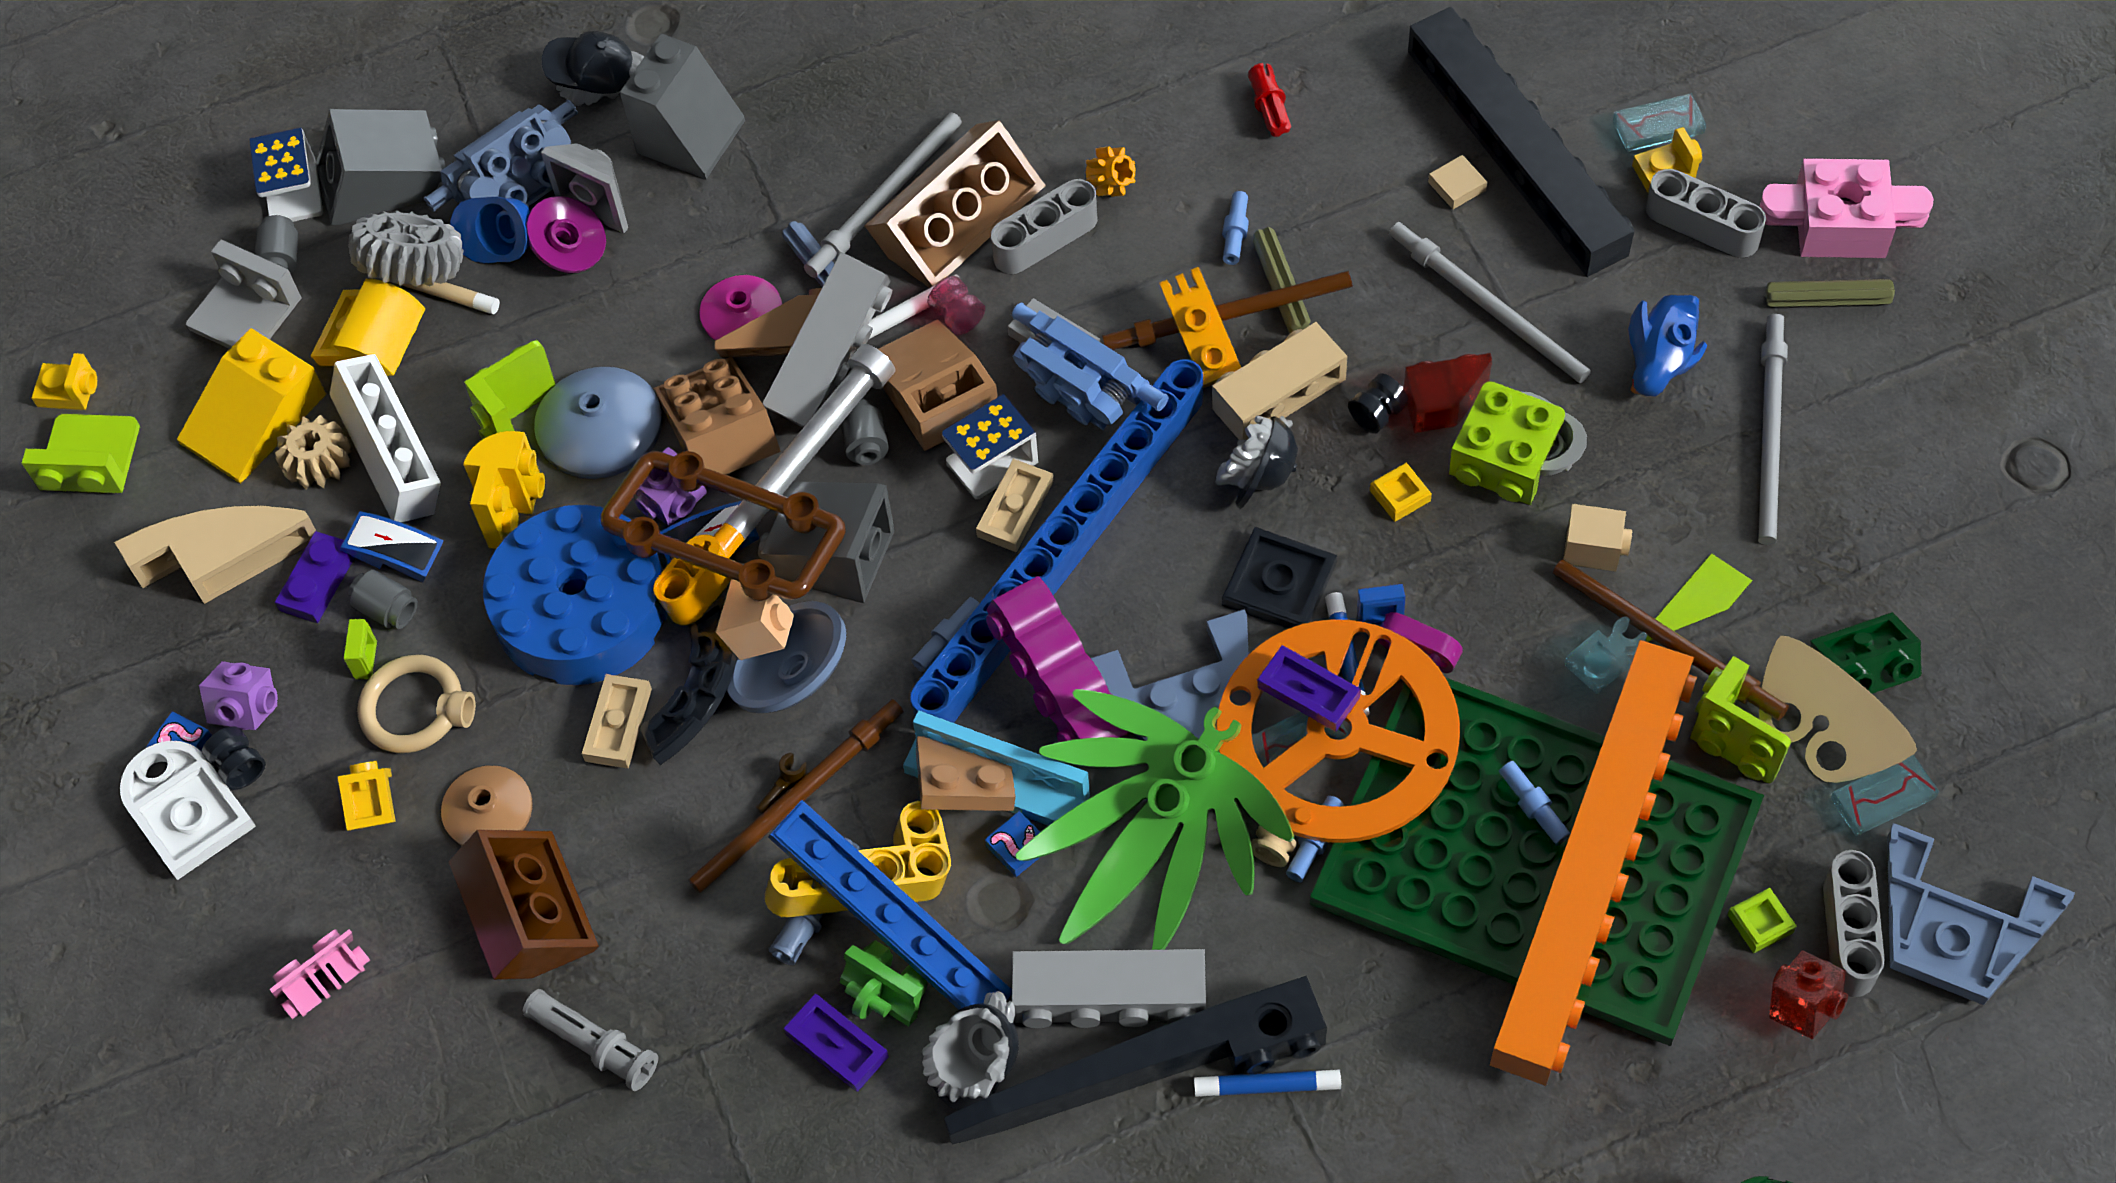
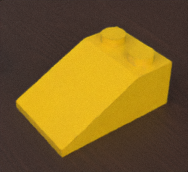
(249, 405)

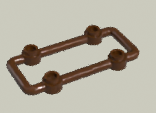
(756, 576)

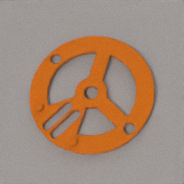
(1402, 662)

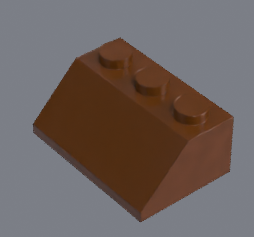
(521, 902)

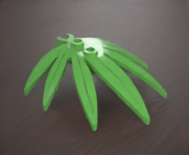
(1181, 787)

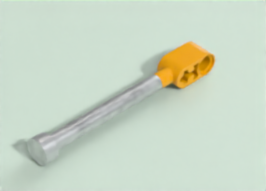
(689, 589)

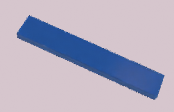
(885, 908)

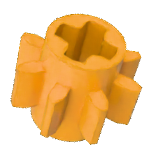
(1110, 171)

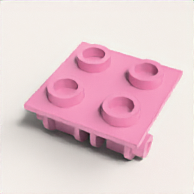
(293, 976)

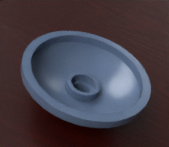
(603, 438)
(794, 673)

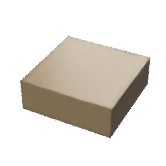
(1457, 182)

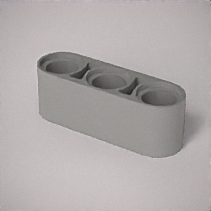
(1705, 213)
(1025, 240)
(1862, 904)

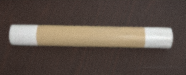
(460, 295)

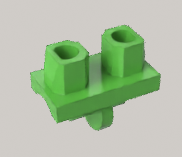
(878, 986)

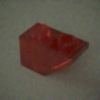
(1444, 390)

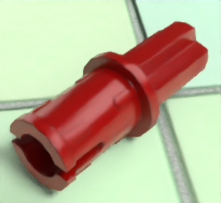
(1269, 99)

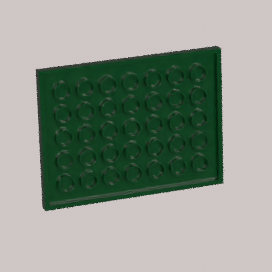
(1479, 871)

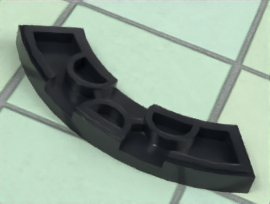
(700, 696)

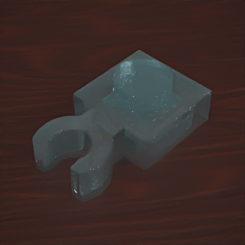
(1603, 659)

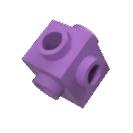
(663, 499)
(238, 695)

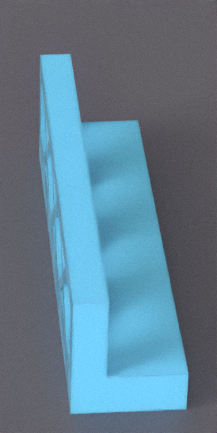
(1042, 785)

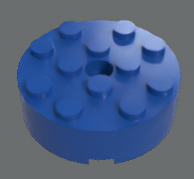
(572, 597)

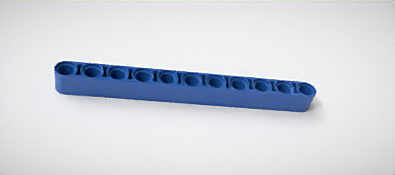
(1067, 524)

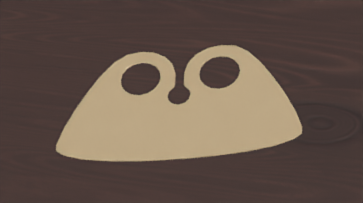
(1855, 716)

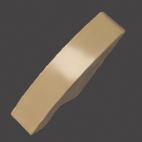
(216, 546)

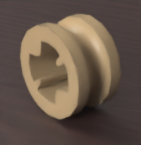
(1271, 848)

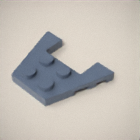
(1192, 693)
(1951, 937)

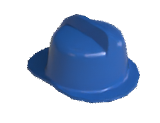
(492, 228)

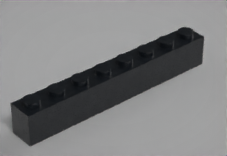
(1521, 141)

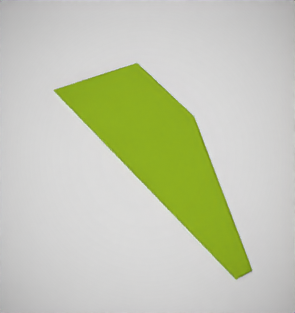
(1706, 593)

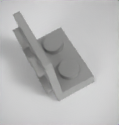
(247, 296)

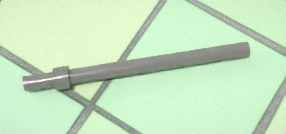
(839, 240)
(1428, 254)
(1773, 357)

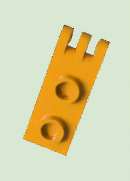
(1201, 327)

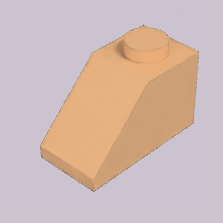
(753, 625)

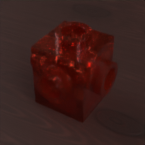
(1809, 985)

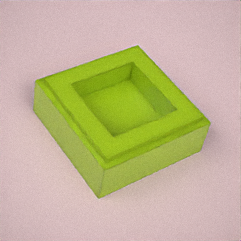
(360, 649)
(1762, 920)

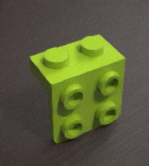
(509, 388)
(1505, 442)
(84, 454)
(1734, 733)

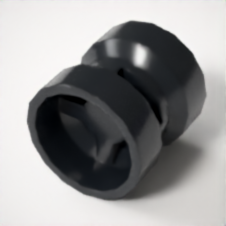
(1381, 400)
(236, 761)

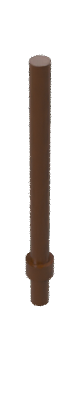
(1146, 332)
(1665, 636)
(861, 737)

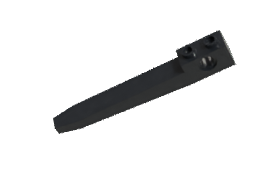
(1188, 1043)

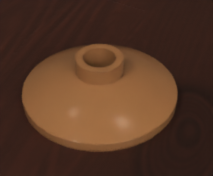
(507, 809)

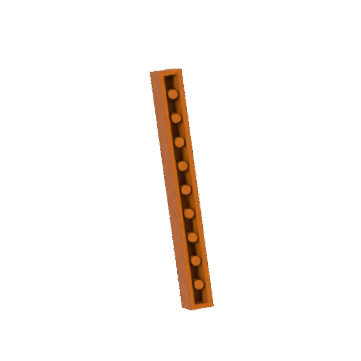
(1592, 865)

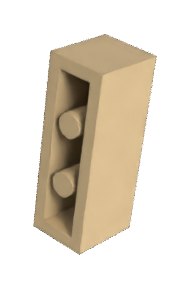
(1279, 379)

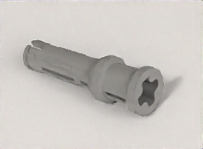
(606, 1048)

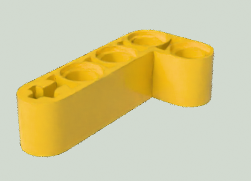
(795, 893)

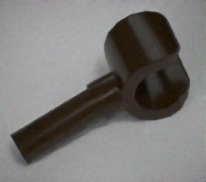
(786, 780)

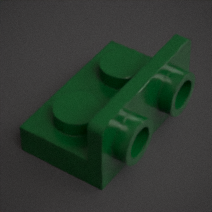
(1874, 652)

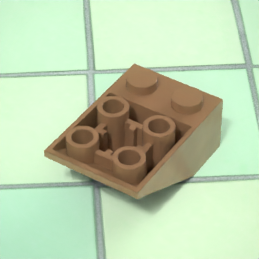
(935, 381)
(718, 416)

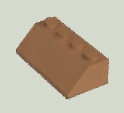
(955, 204)

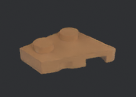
(961, 779)

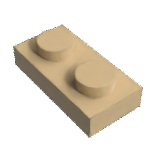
(1014, 505)
(616, 721)

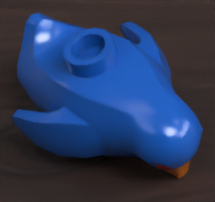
(1664, 342)

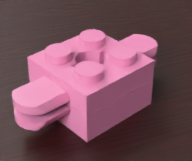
(1843, 227)

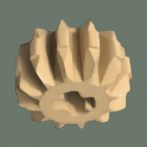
(313, 452)

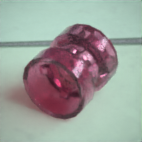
(953, 302)

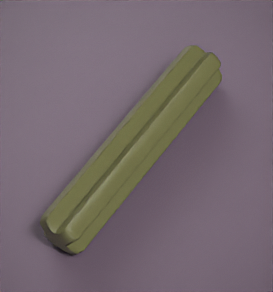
(1279, 276)
(1829, 293)

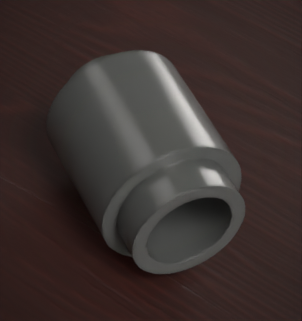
(277, 241)
(865, 434)
(382, 599)

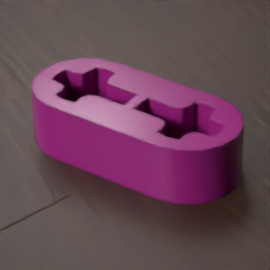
(1436, 644)

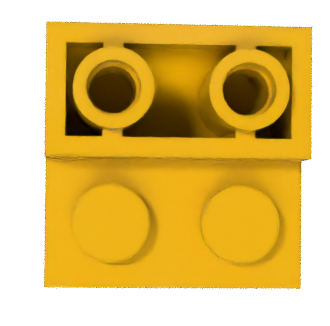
(369, 322)
(503, 483)

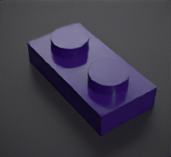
(314, 578)
(1309, 688)
(836, 1042)

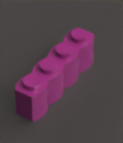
(1050, 658)

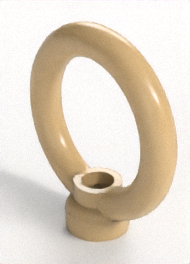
(452, 709)

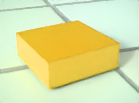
(1400, 492)

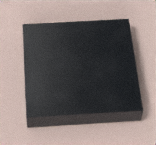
(1279, 579)

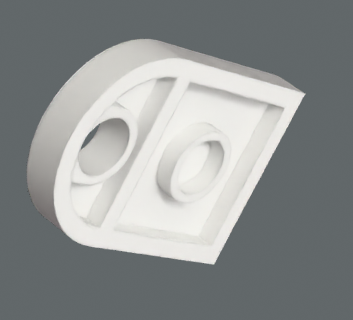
(184, 810)

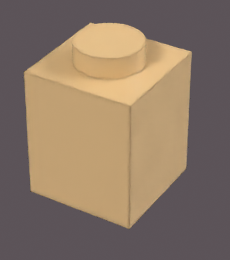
(1596, 537)

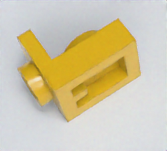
(1681, 155)
(65, 385)
(366, 796)

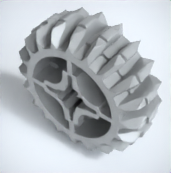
(405, 248)

